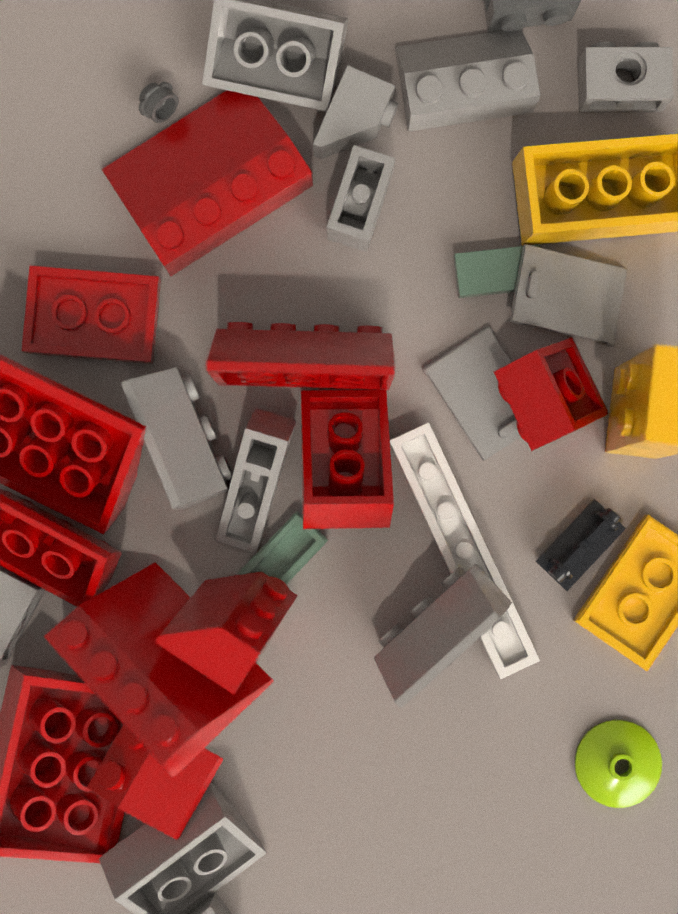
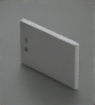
(568, 294)
(472, 394)

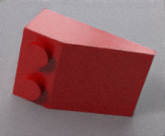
(346, 459)

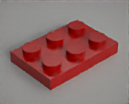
(91, 314)

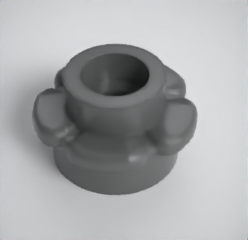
(158, 101)

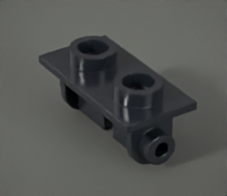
(581, 544)

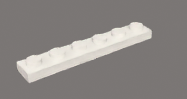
(460, 539)

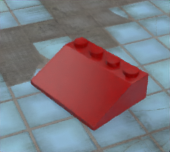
(208, 177)
(302, 358)
(65, 447)
(145, 686)
(49, 751)

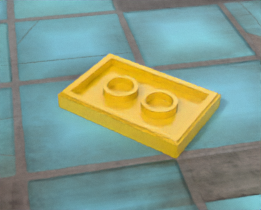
(637, 596)

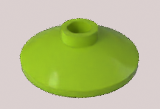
(597, 759)

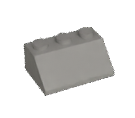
(275, 51)
(467, 79)
(178, 437)
(439, 632)
(174, 876)

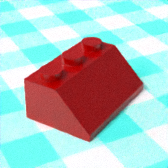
(53, 551)
(228, 625)

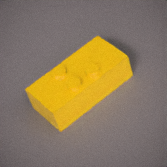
(597, 189)
(645, 405)

